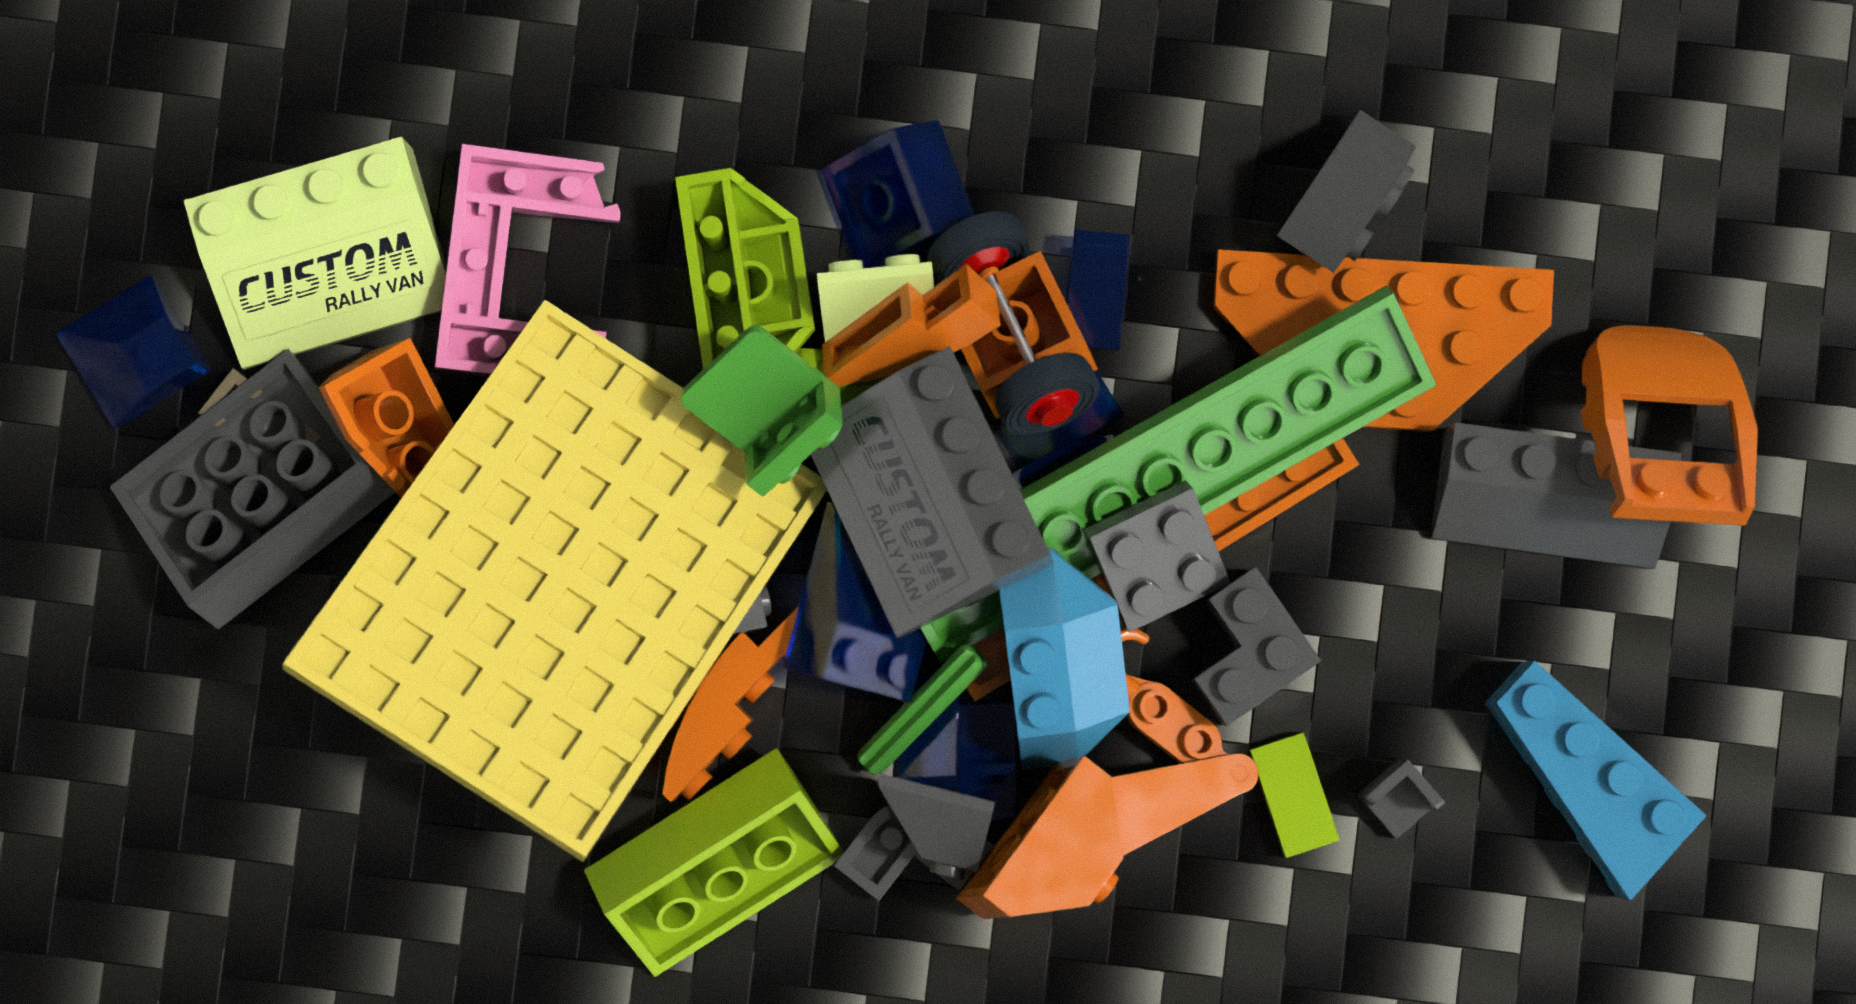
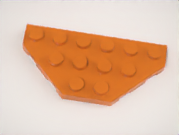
(1461, 315)

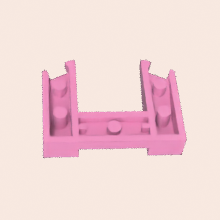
(488, 190)

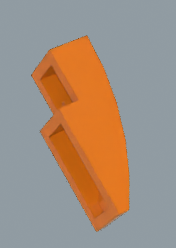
(911, 328)

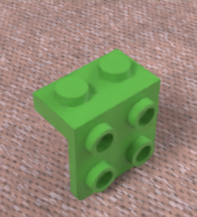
(766, 406)

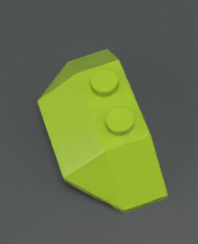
(742, 262)

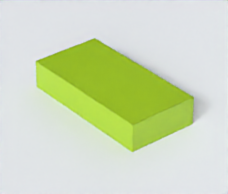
(1294, 795)

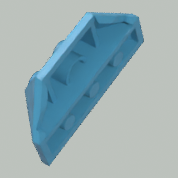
(1062, 663)

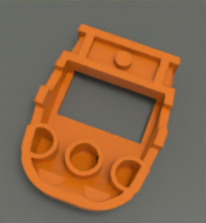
(1668, 368)

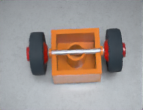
(1037, 362)

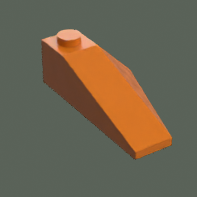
(389, 411)

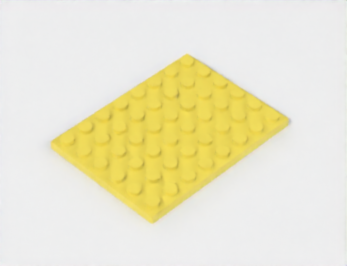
(554, 582)

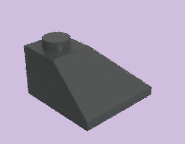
(940, 823)

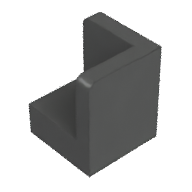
(1400, 797)

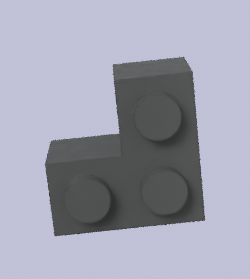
(1355, 182)
(1266, 652)

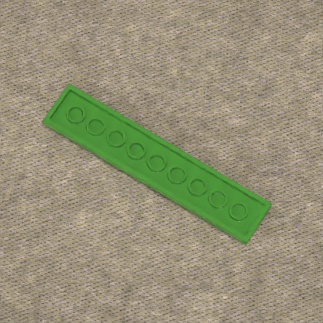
(1223, 438)

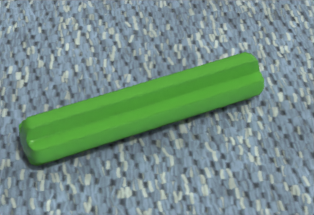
(923, 709)

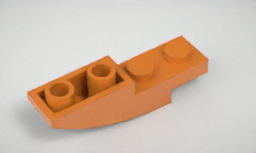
(714, 718)

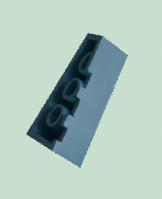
(1603, 788)

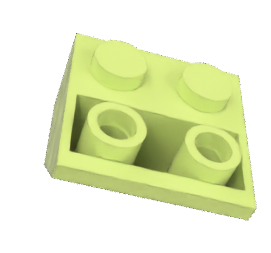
(852, 291)

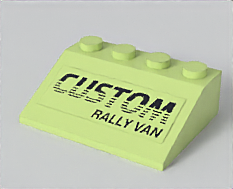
(321, 252)

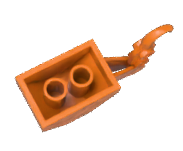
(1084, 820)

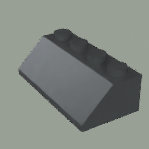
(1537, 497)

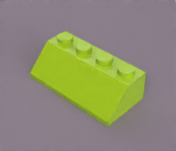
(713, 863)

